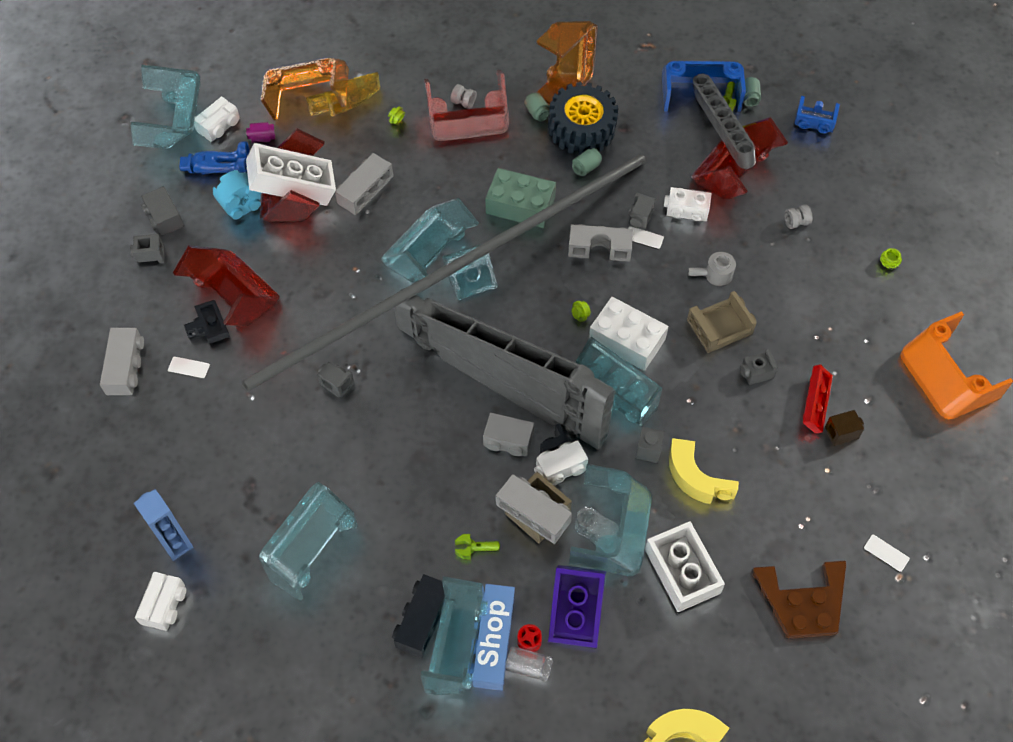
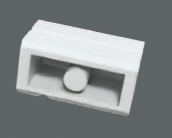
(216, 119)
(160, 601)

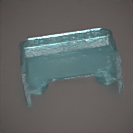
(177, 88)
(427, 238)
(303, 537)
(621, 553)
(455, 638)

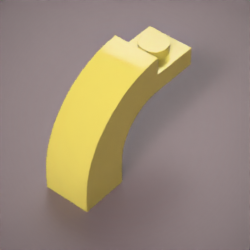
(692, 480)
(687, 724)

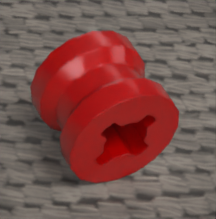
(530, 634)

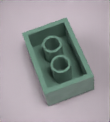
(518, 196)

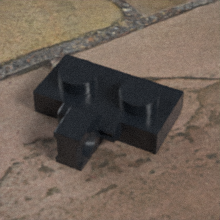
(207, 323)

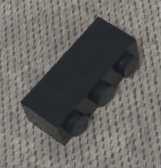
(420, 616)

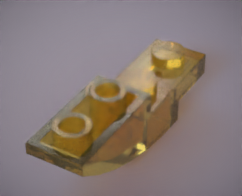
(358, 91)

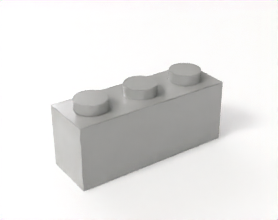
(364, 183)
(121, 361)
(534, 508)

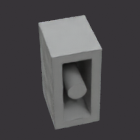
(508, 434)

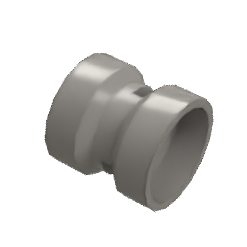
(463, 96)
(798, 216)

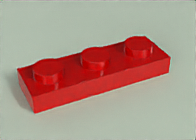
(817, 399)

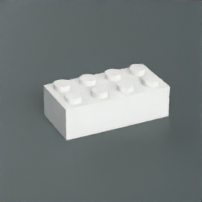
(280, 170)

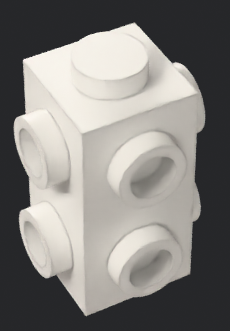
(688, 204)
(562, 462)

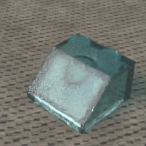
(472, 278)

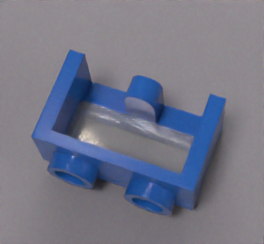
(816, 117)

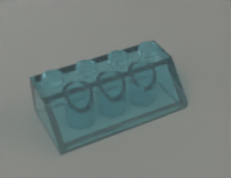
(634, 392)

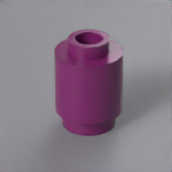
(260, 132)

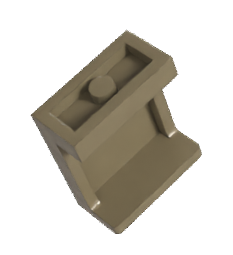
(722, 322)

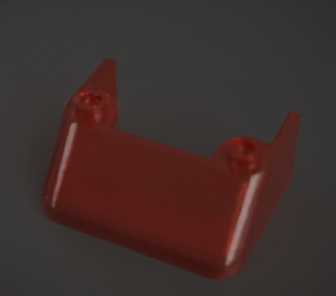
(469, 123)
(720, 171)
(292, 206)
(231, 279)

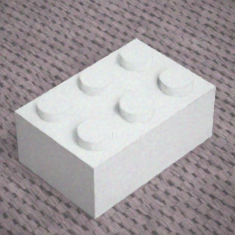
(629, 333)
(684, 566)

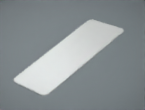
(647, 238)
(188, 367)
(886, 553)

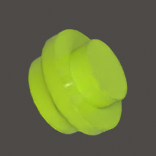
(396, 115)
(891, 258)
(580, 310)

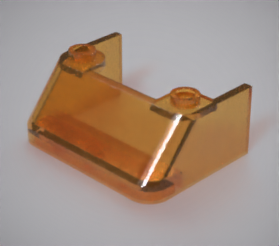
(575, 50)
(302, 75)

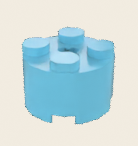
(235, 196)

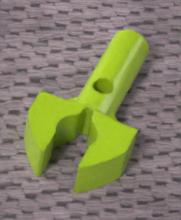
(728, 95)
(474, 546)

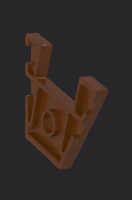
(806, 610)

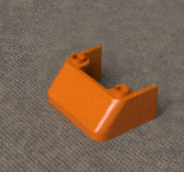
(940, 375)

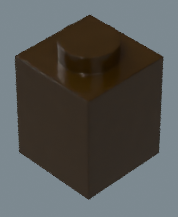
(844, 427)

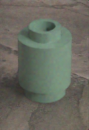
(753, 92)
(537, 106)
(586, 162)

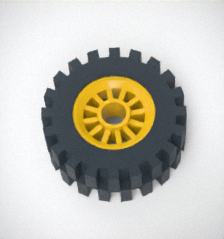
(582, 118)

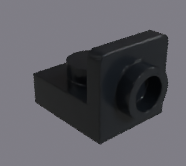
(551, 443)

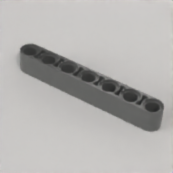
(724, 121)

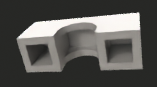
(616, 240)

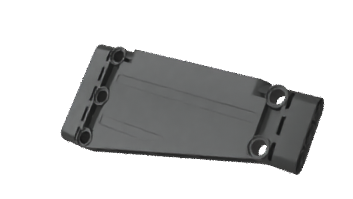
(514, 368)

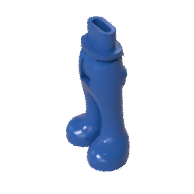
(209, 161)

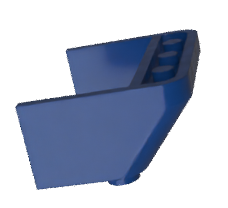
(717, 70)

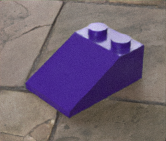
(577, 606)

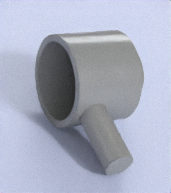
(719, 269)

